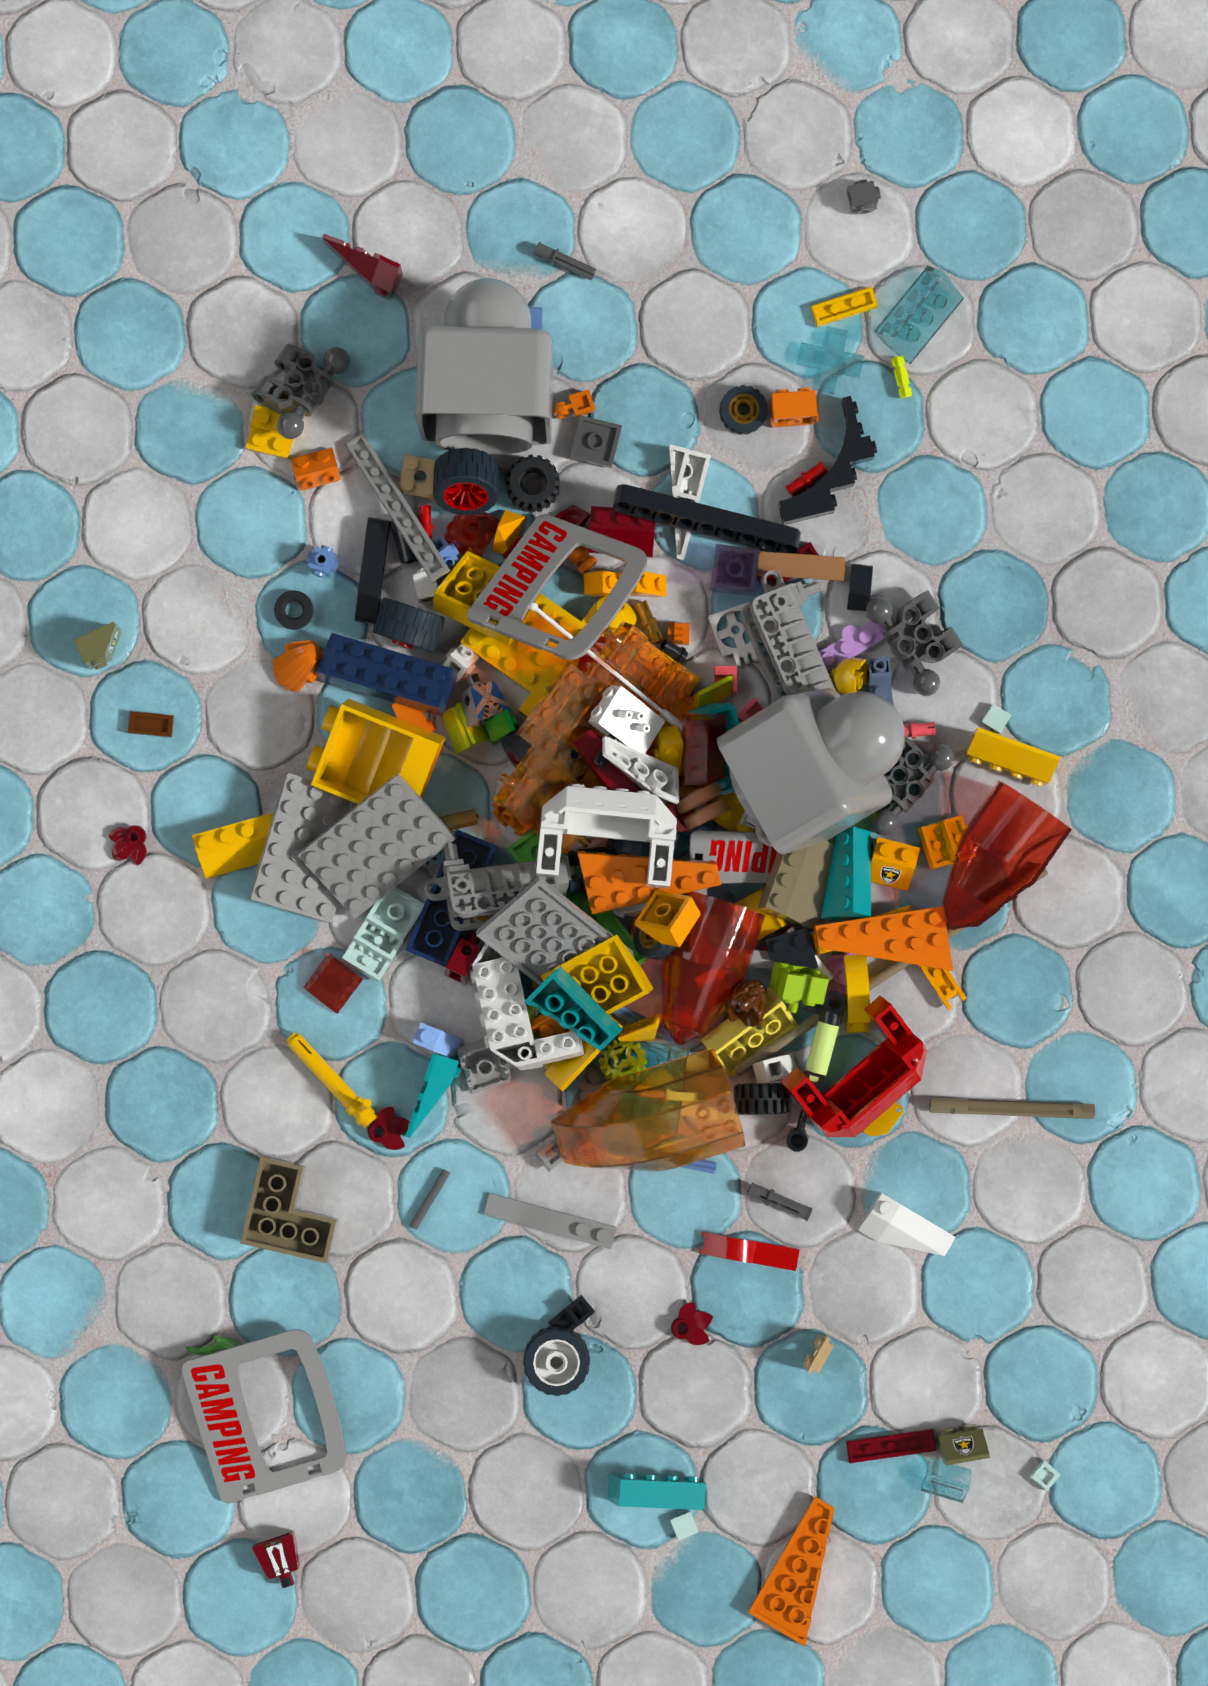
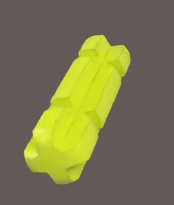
(901, 377)

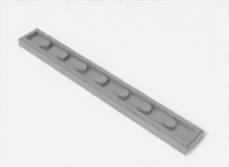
(397, 507)

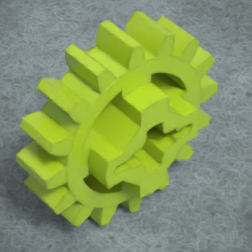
(622, 1059)

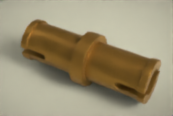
(649, 622)

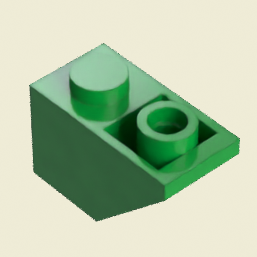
(501, 726)

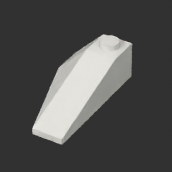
(643, 769)
(899, 1226)

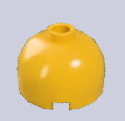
(849, 675)

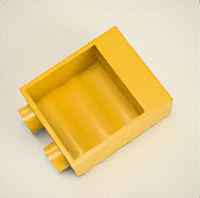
(369, 750)

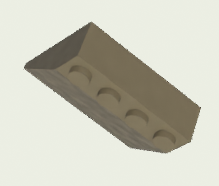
(798, 885)

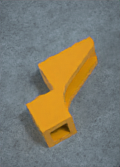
(602, 582)

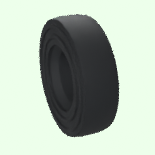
(284, 600)

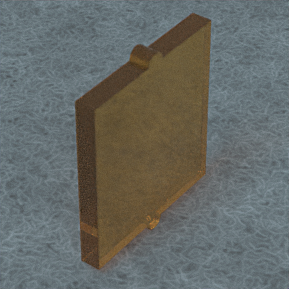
(460, 819)

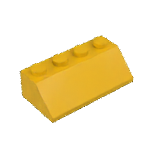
(1011, 756)
(232, 846)
(566, 1070)

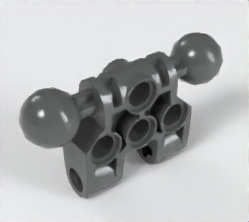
(299, 400)
(945, 643)
(939, 758)

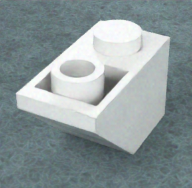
(774, 1068)

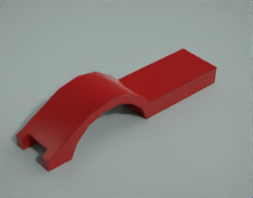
(750, 1251)

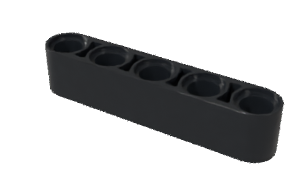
(372, 570)

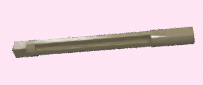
(1012, 1108)

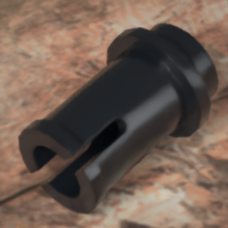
(677, 653)

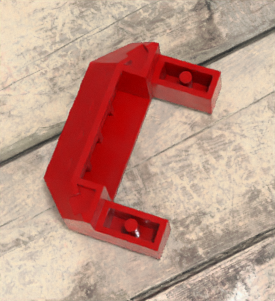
(869, 1085)

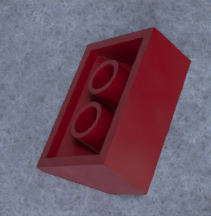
(623, 528)

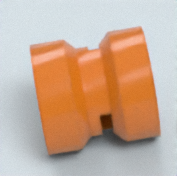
(582, 559)

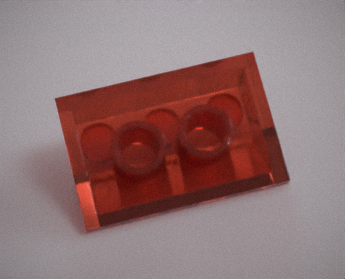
(701, 755)

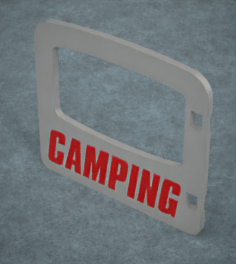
(530, 568)
(739, 860)
(225, 1422)

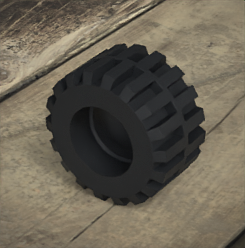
(532, 465)
(761, 1099)

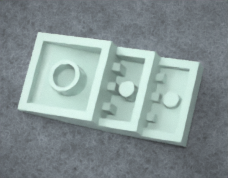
(383, 933)

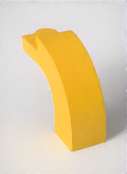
(857, 993)

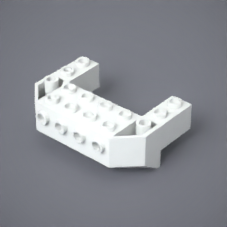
(612, 816)
(508, 1019)

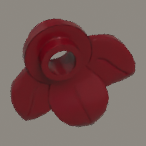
(126, 846)
(392, 1129)
(695, 1324)

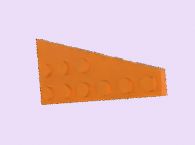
(622, 879)
(903, 937)
(792, 1584)

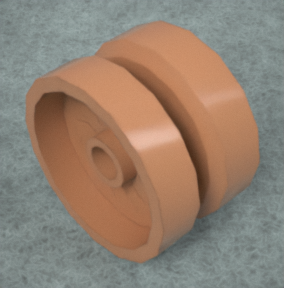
(701, 803)

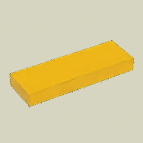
(844, 307)

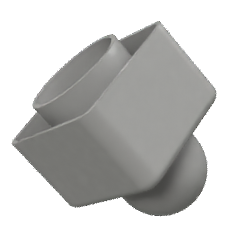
(485, 373)
(814, 764)

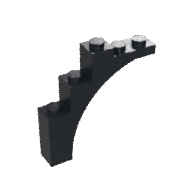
(818, 499)

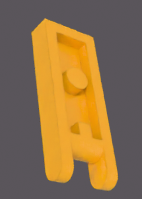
(943, 984)

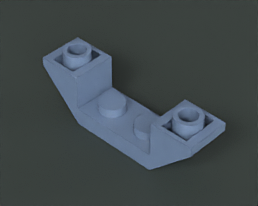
(880, 677)

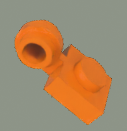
(580, 403)

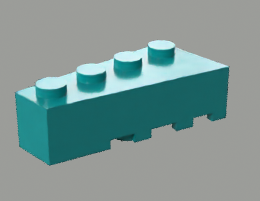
(849, 877)
(574, 1009)
(656, 1492)

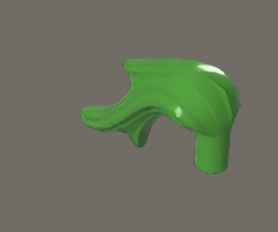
(220, 1344)

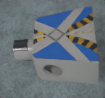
(482, 701)

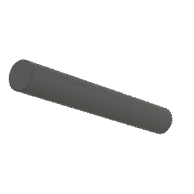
(429, 1199)

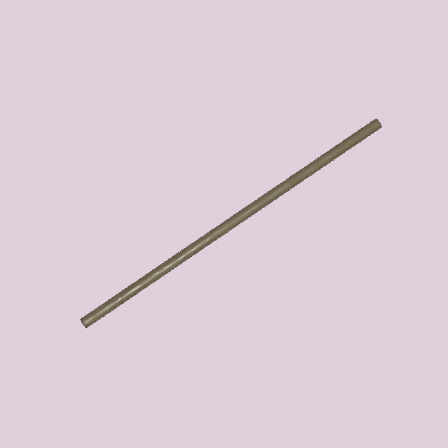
(812, 1021)

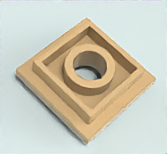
(412, 466)
(820, 1354)

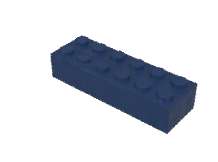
(387, 674)
(433, 934)

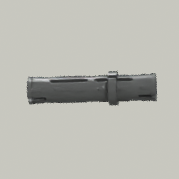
(769, 1197)

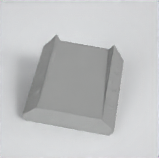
(482, 1067)

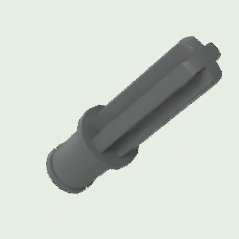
(564, 261)

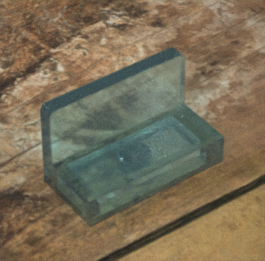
(946, 1481)

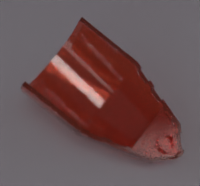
(999, 856)
(707, 966)

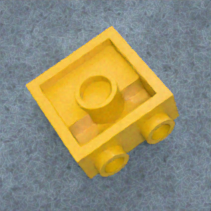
(264, 434)

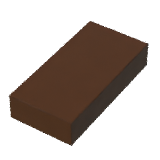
(151, 724)

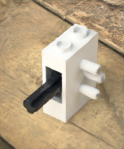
(625, 721)

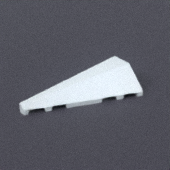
(688, 478)

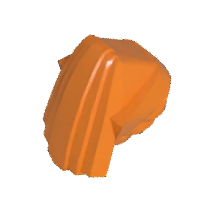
(297, 664)

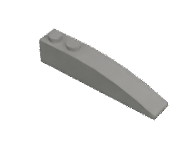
(550, 1221)

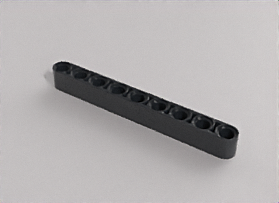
(706, 519)

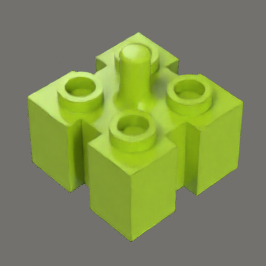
(798, 983)

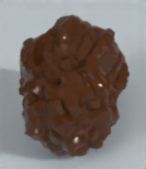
(747, 1003)

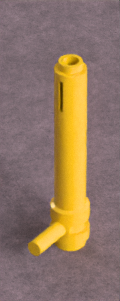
(354, 1105)

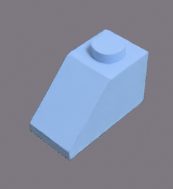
(437, 1040)

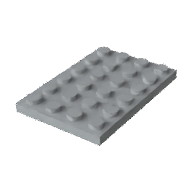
(376, 845)
(281, 875)
(541, 930)

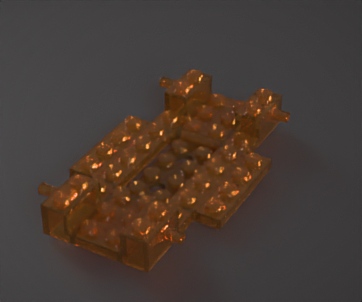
(565, 716)

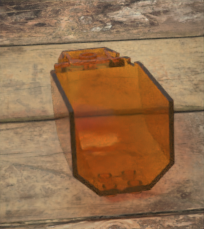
(653, 1118)

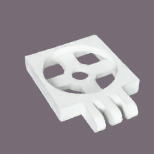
(742, 650)

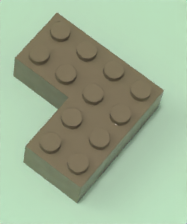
(273, 1217)

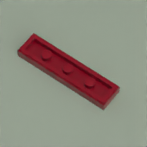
(890, 1445)

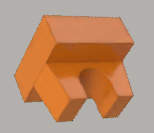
(678, 633)

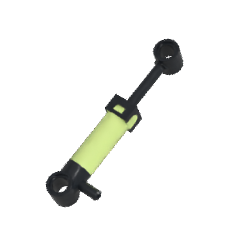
(819, 1056)

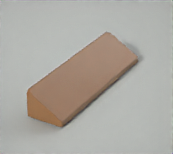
(802, 566)

